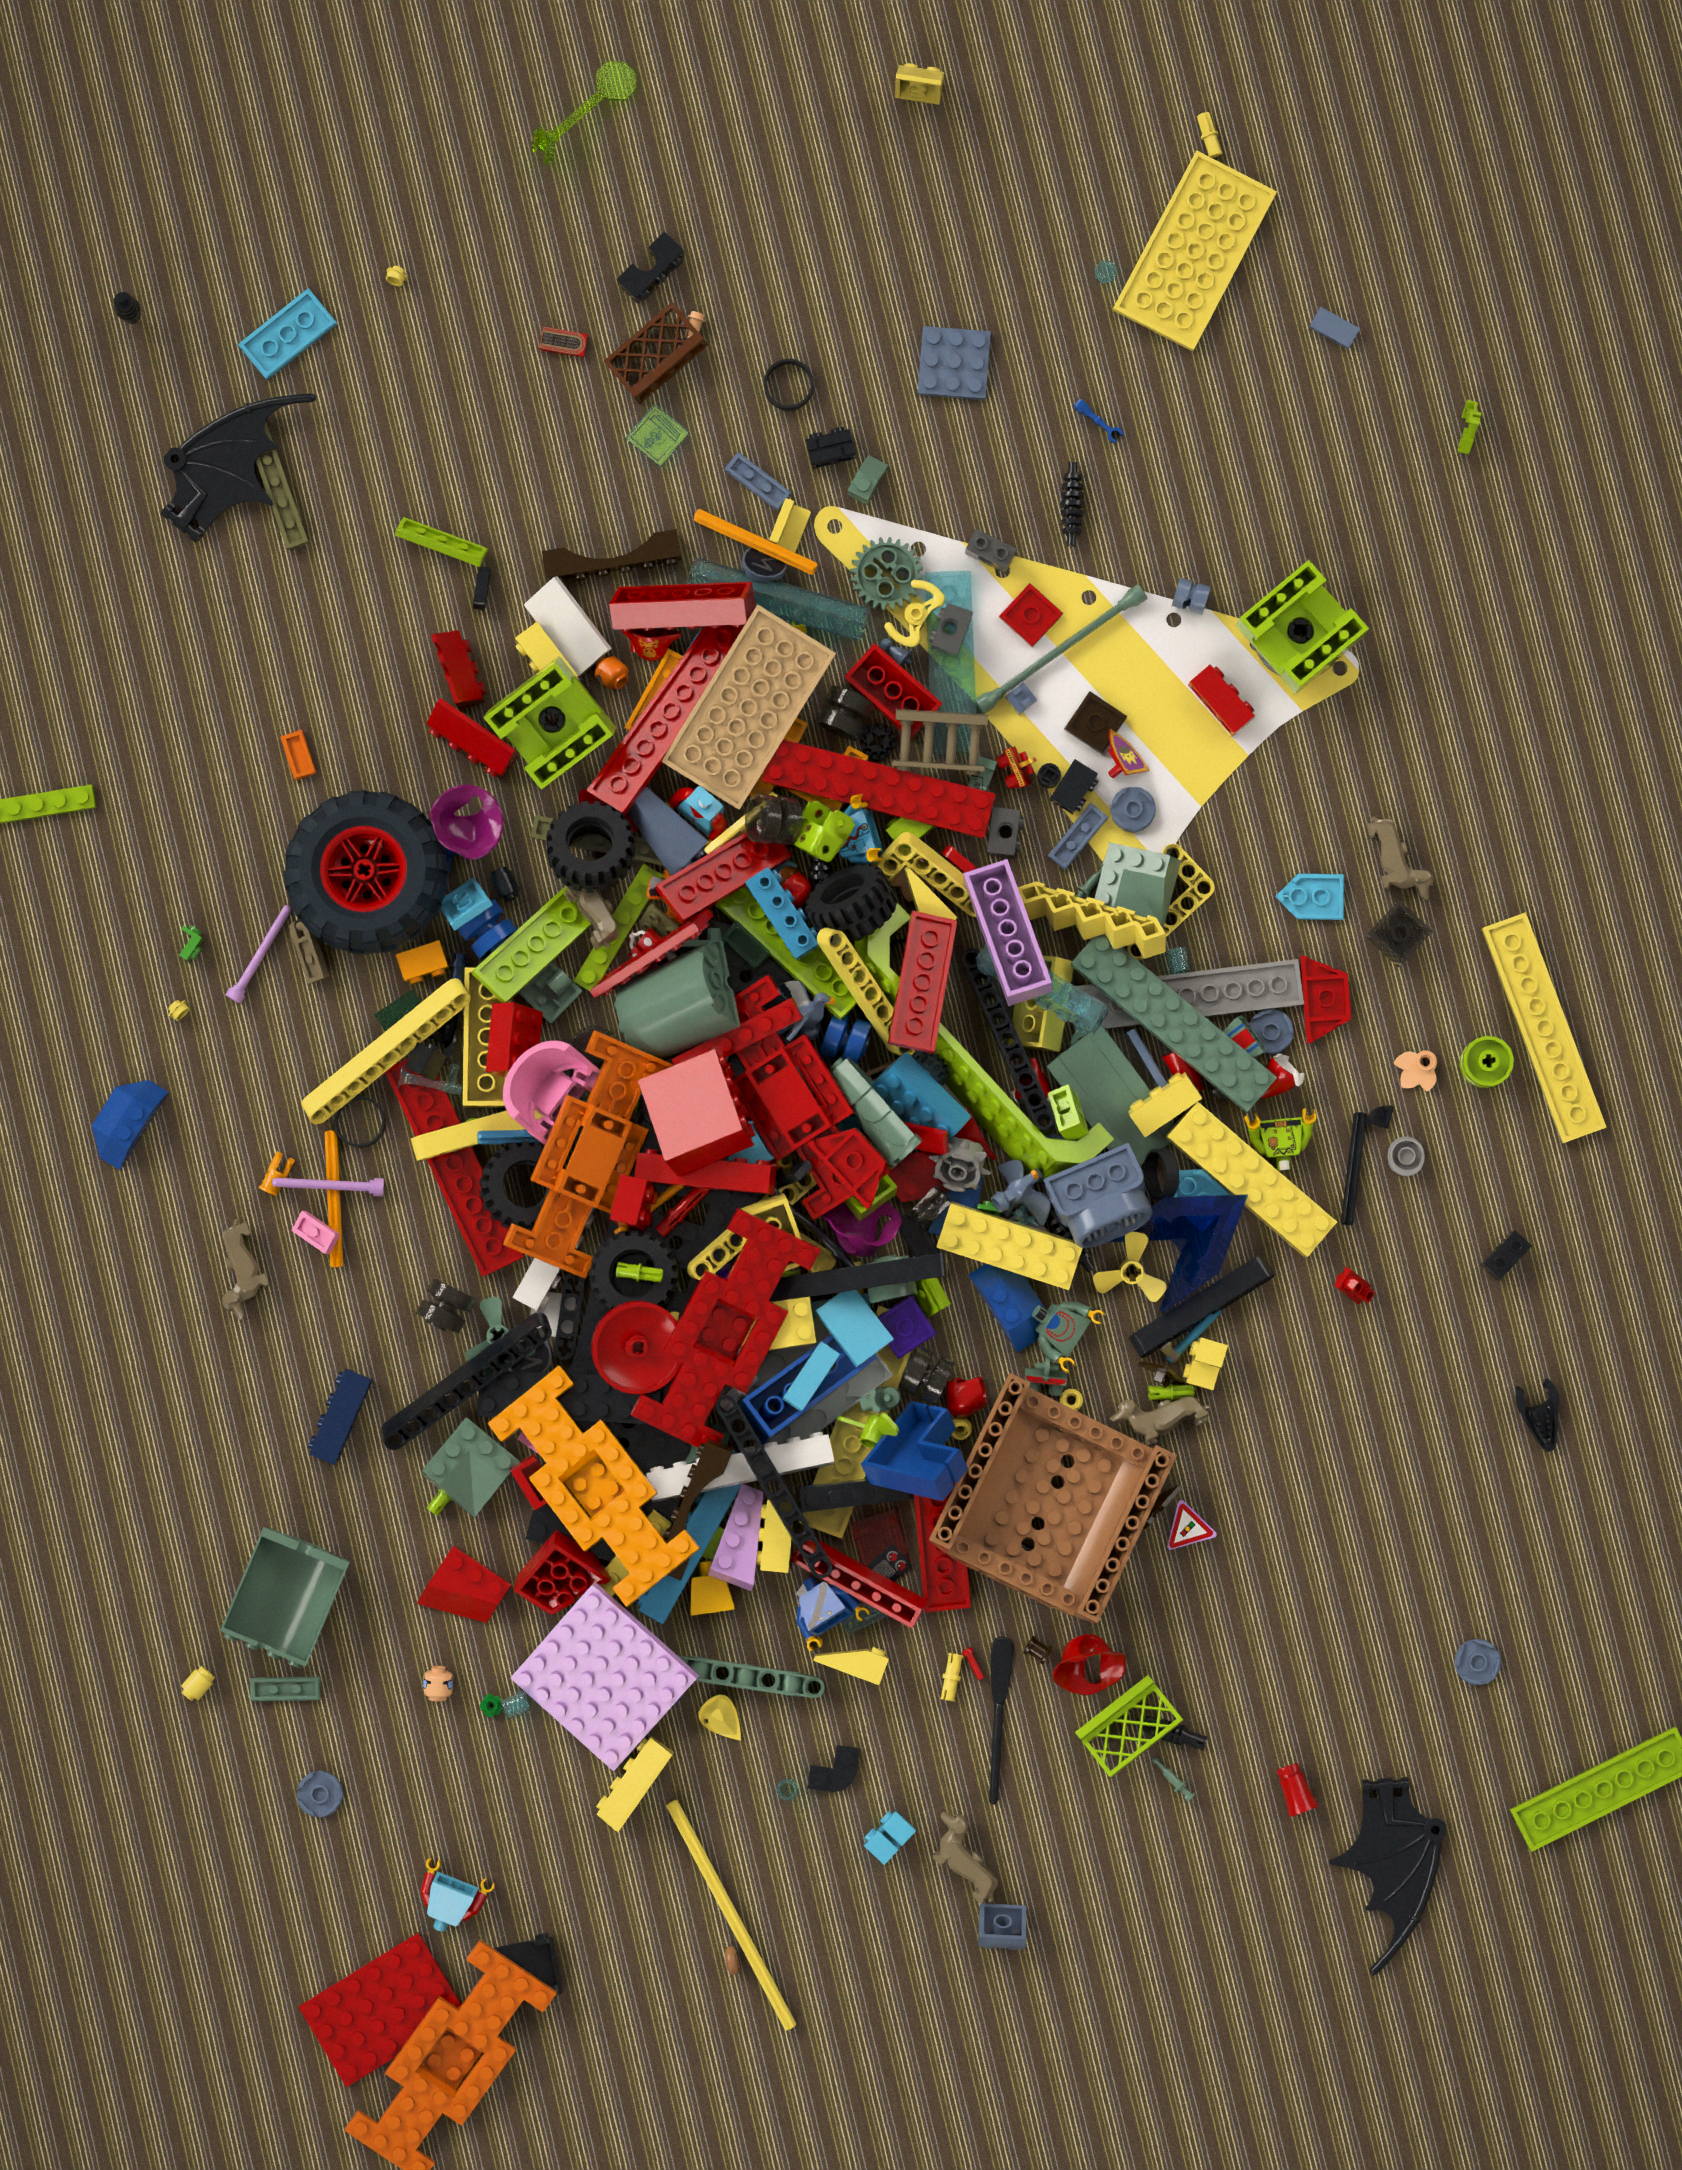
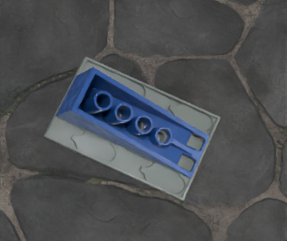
(838, 1392)

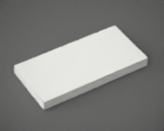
(567, 626)

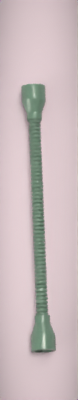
(1132, 598)

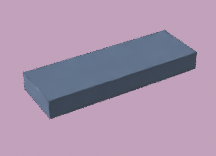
(757, 481)
(1077, 836)
(1146, 1058)

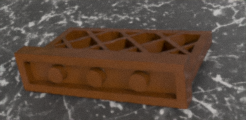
(669, 366)

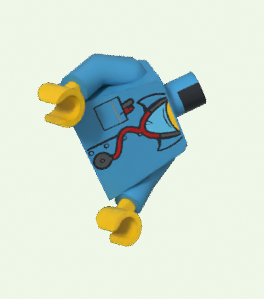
(863, 842)

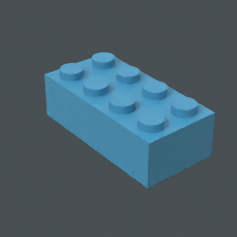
(919, 1097)

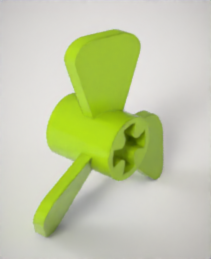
(874, 1428)

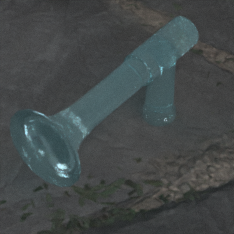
(449, 1086)

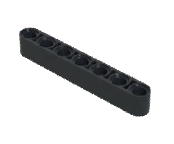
(1198, 1307)

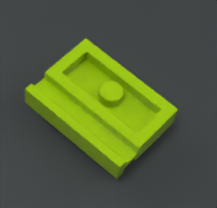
(931, 1296)

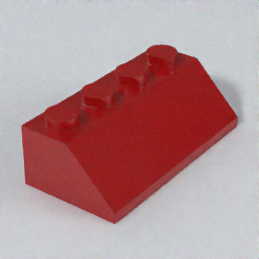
(890, 687)
(471, 738)

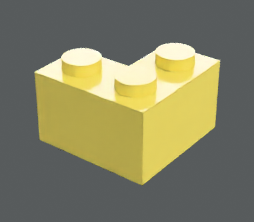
(1205, 1363)

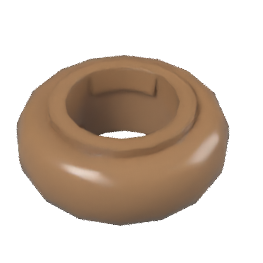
(732, 1960)

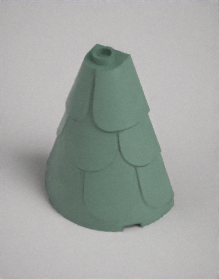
(875, 1116)

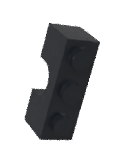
(638, 282)

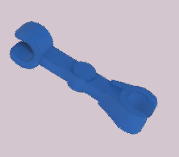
(1085, 410)

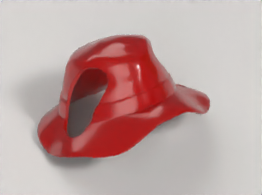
(1070, 1671)

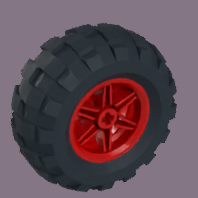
(394, 911)

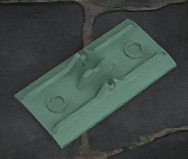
(1106, 1090)

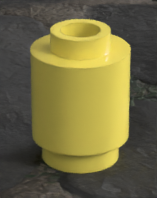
(197, 1683)

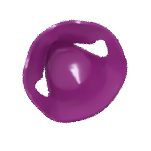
(467, 835)
(859, 1236)

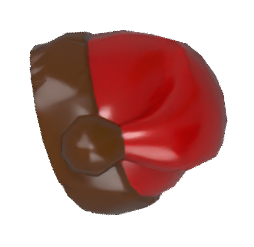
(797, 884)

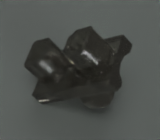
(930, 1207)

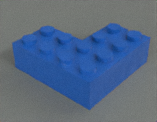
(917, 1456)

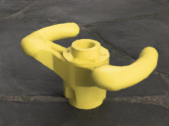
(916, 614)

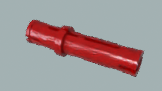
(681, 1210)

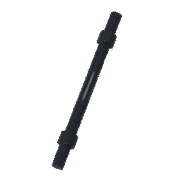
(838, 1253)

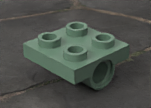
(551, 992)

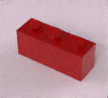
(1222, 699)

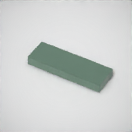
(285, 1688)

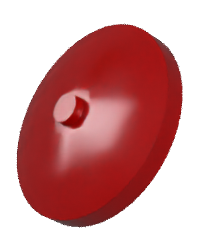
(631, 1345)

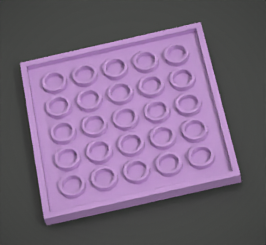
(604, 1676)

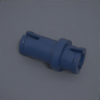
(458, 966)

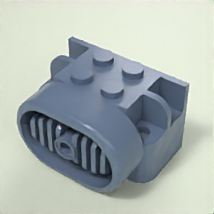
(1101, 1197)

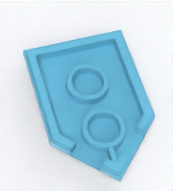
(1314, 896)
(1198, 1183)

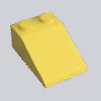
(919, 83)
(924, 898)
(797, 1327)
(860, 1663)

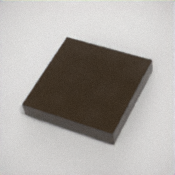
(1093, 722)

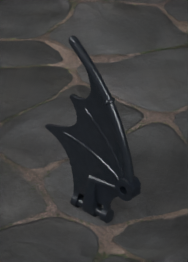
(219, 464)
(1397, 1856)

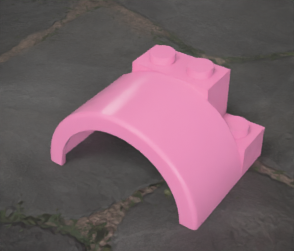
(541, 1086)

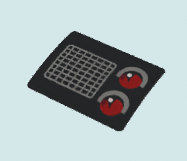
(890, 1563)

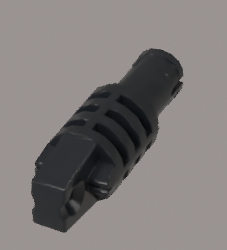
(1178, 1736)

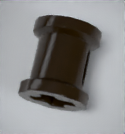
(1037, 1649)

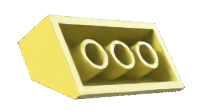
(1039, 1027)
(635, 1782)

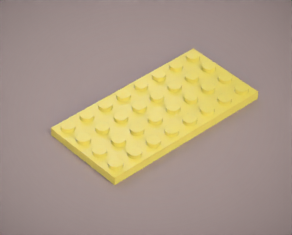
(1194, 251)

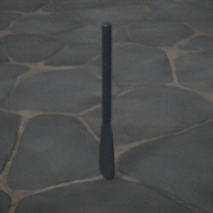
(1000, 1677)

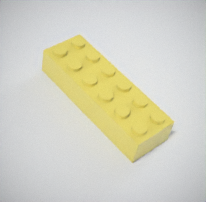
(479, 1086)
(1009, 1245)

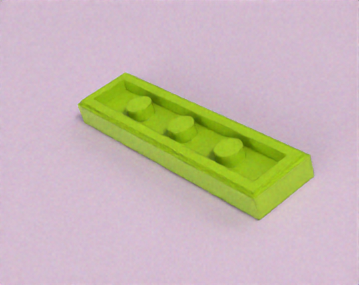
(441, 541)

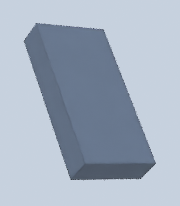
(1334, 328)

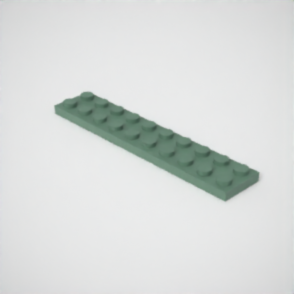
(1174, 1022)

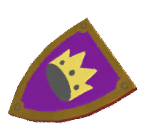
(1124, 756)

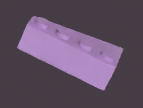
(739, 1543)

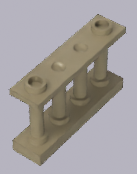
(930, 720)

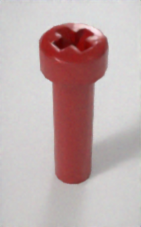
(973, 1663)

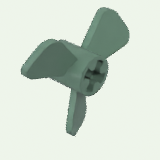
(492, 1311)

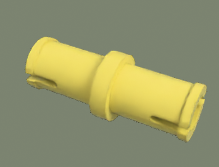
(951, 1677)

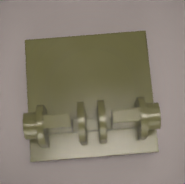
(657, 921)

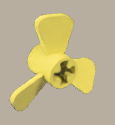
(1135, 1246)

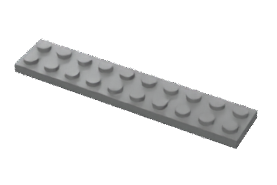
(1222, 990)

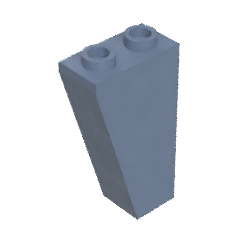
(666, 832)

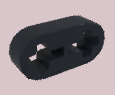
(481, 588)

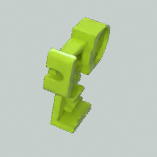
(1473, 418)

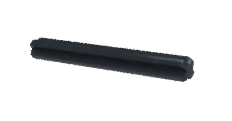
(1353, 1168)

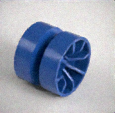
(490, 933)
(852, 1043)

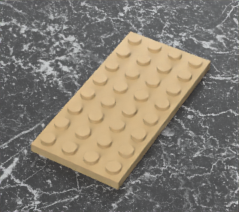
(748, 706)

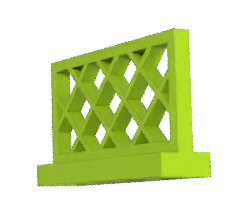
(1113, 1714)

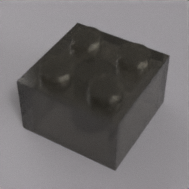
(1398, 933)

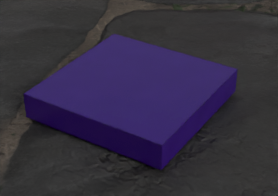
(906, 1326)

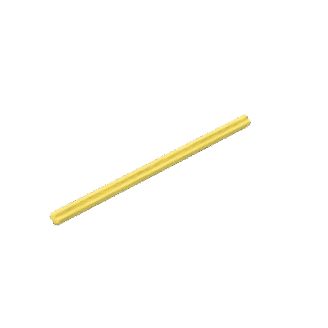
(731, 1915)

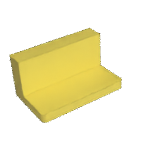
(790, 525)

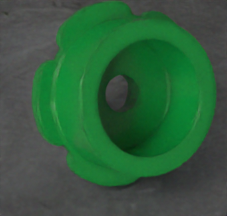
(496, 1701)

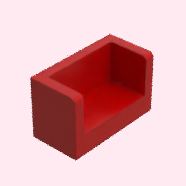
(521, 1473)

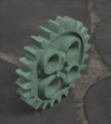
(870, 586)

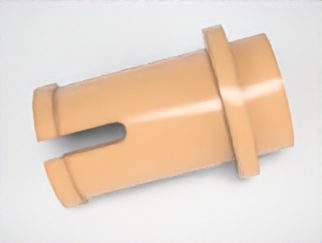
(696, 320)

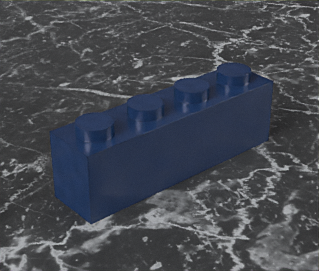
(340, 1416)

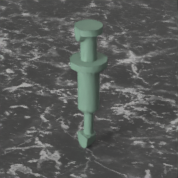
(1088, 886)
(1175, 1781)

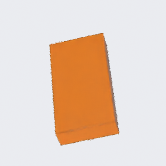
(298, 755)

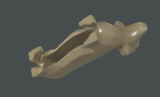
(1394, 861)
(597, 912)
(244, 1267)
(1162, 1419)
(962, 1860)

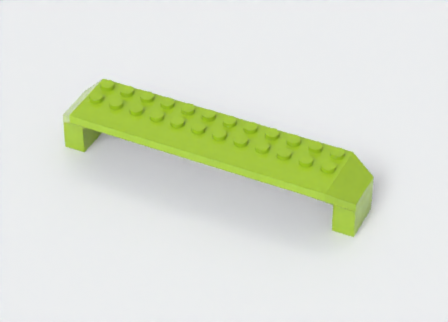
(974, 1086)

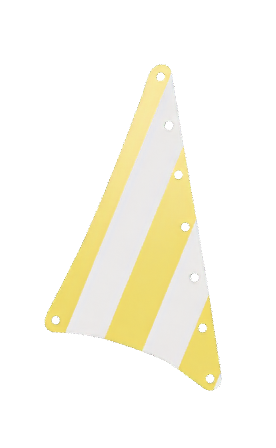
(1127, 662)

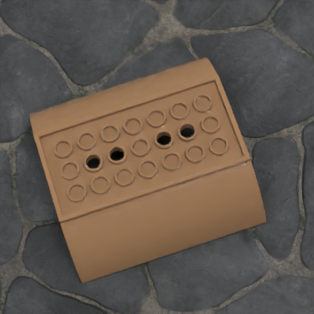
(1086, 1522)

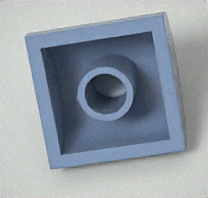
(1002, 1926)

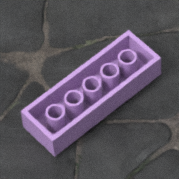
(1008, 932)

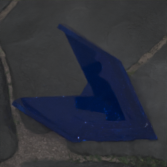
(1201, 1232)

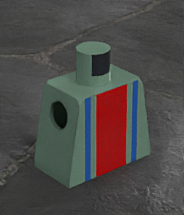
(1245, 1037)

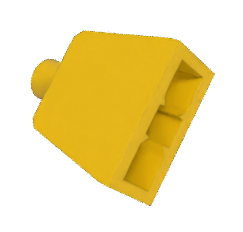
(709, 1593)

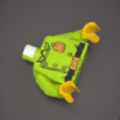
(1281, 1137)

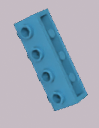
(782, 914)

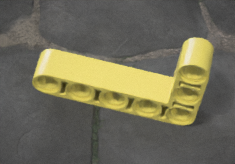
(927, 870)
(1192, 891)

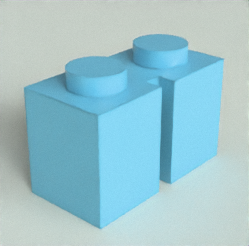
(889, 1836)

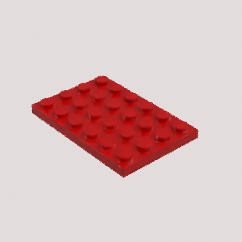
(377, 2008)

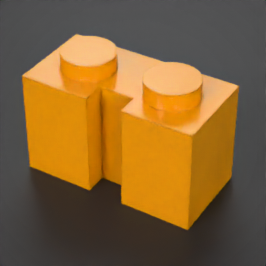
(422, 962)

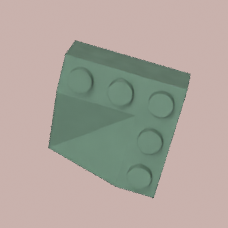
(1138, 880)
(469, 1467)

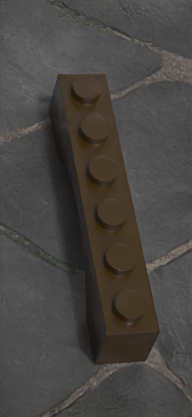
(658, 549)
(711, 1464)

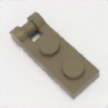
(308, 952)

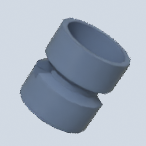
(1191, 596)

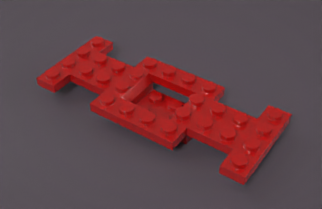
(783, 1103)
(717, 1325)

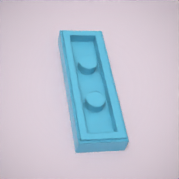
(811, 1376)

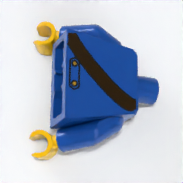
(824, 1608)

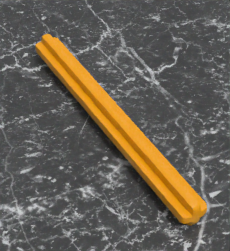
(755, 542)
(333, 1196)

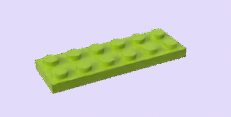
(532, 947)

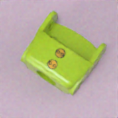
(823, 835)

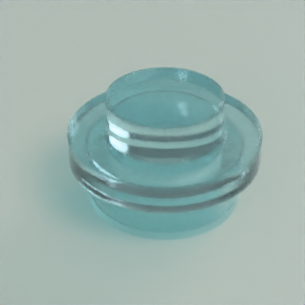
(1105, 271)

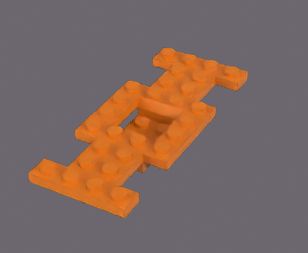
(601, 1155)
(442, 2055)

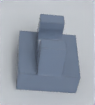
(1021, 698)

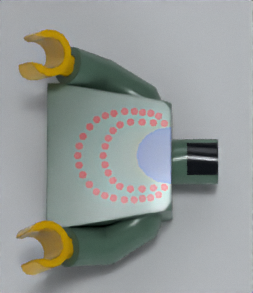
(1062, 1328)

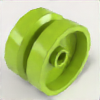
(1499, 1057)

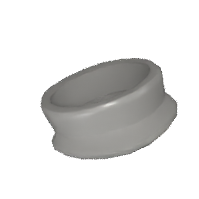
(1406, 1156)

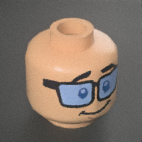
(437, 1683)

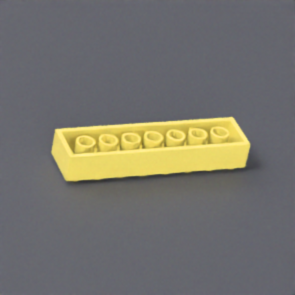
(1245, 1172)

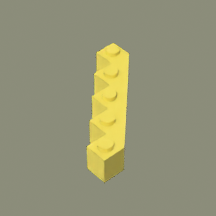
(1094, 918)

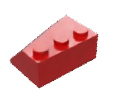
(459, 669)
(559, 1574)
(465, 1587)

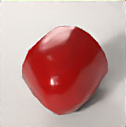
(965, 1396)

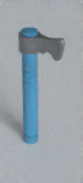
(1173, 1354)

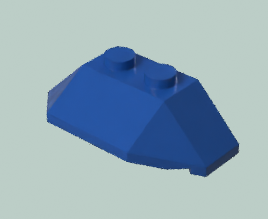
(126, 1119)
(1010, 1302)

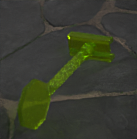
(613, 82)

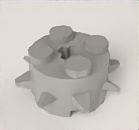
(961, 1165)

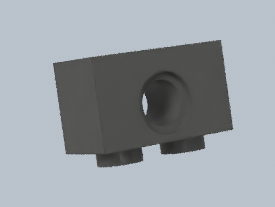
(990, 551)
(953, 616)
(999, 819)

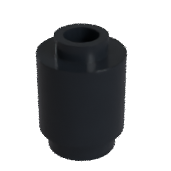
(504, 884)

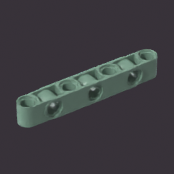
(750, 1677)

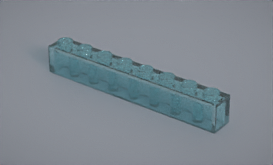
(790, 601)

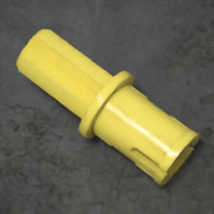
(1209, 135)

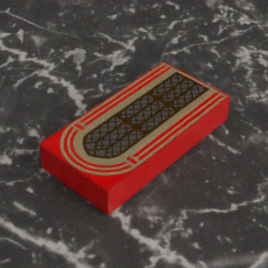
(563, 342)

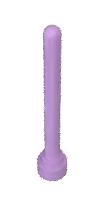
(237, 992)
(373, 1186)

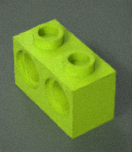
(1068, 1113)

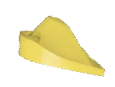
(721, 1716)

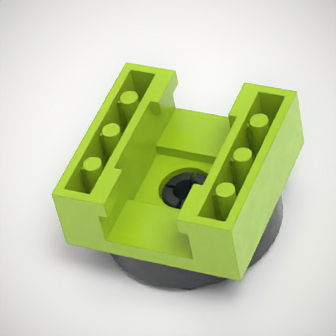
(1306, 605)
(548, 745)

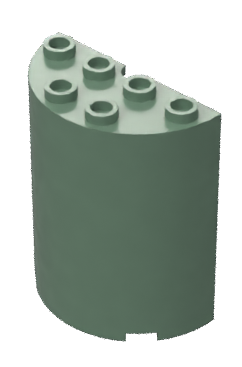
(678, 1002)
(284, 1596)

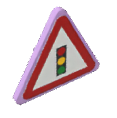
(1188, 1528)

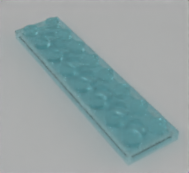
(950, 677)

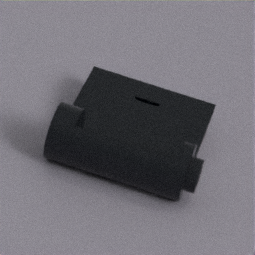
(537, 1958)

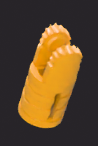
(272, 1173)

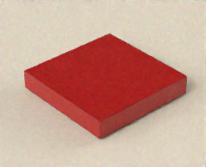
(1030, 615)

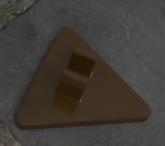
(1163, 1374)

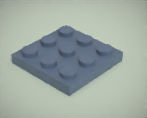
(954, 363)

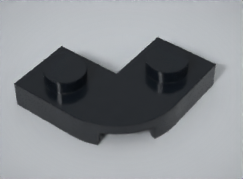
(840, 1776)

